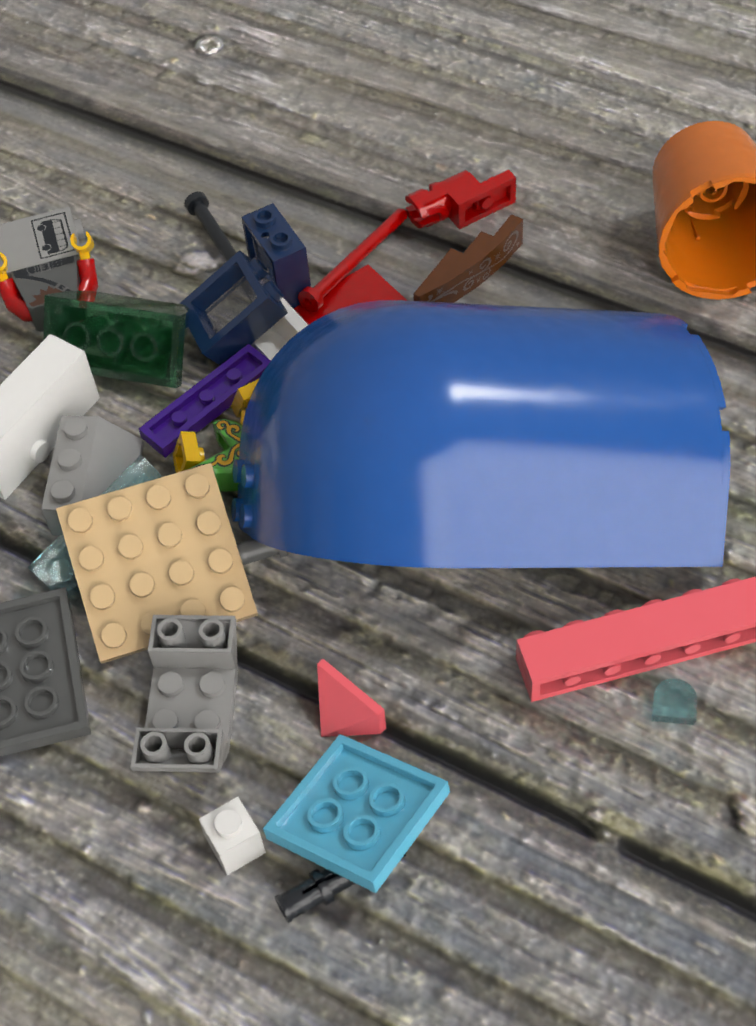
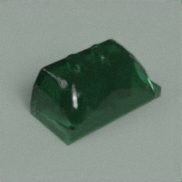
(121, 334)

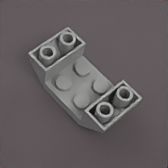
(189, 695)

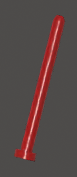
(312, 297)

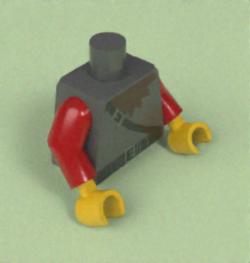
(28, 286)

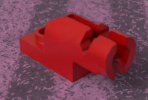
(461, 199)

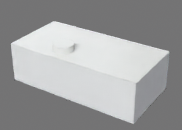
(33, 398)

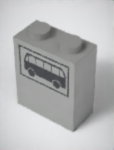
(40, 239)

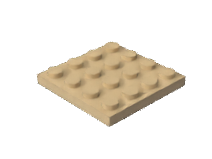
(151, 554)

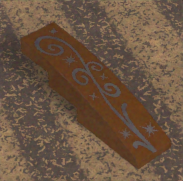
(463, 272)

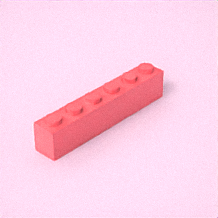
(638, 639)

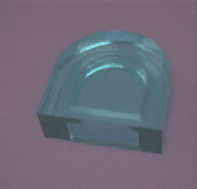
(674, 703)

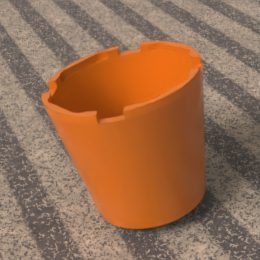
(707, 210)

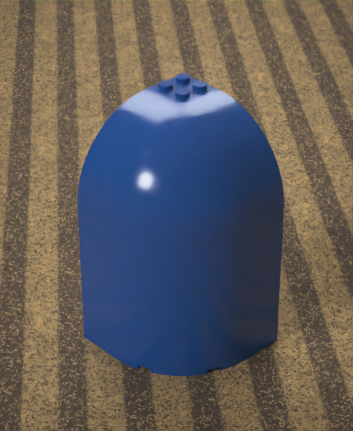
(488, 440)

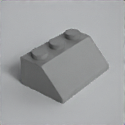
(86, 462)

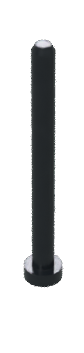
(197, 205)

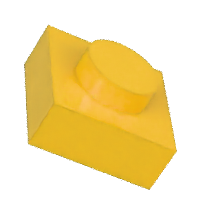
(187, 452)

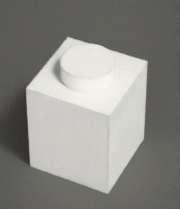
(232, 835)

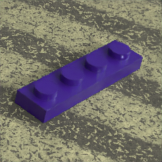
(204, 400)

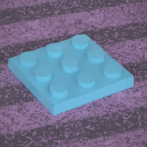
(357, 812)

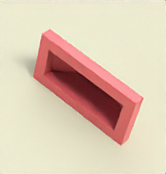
(345, 706)

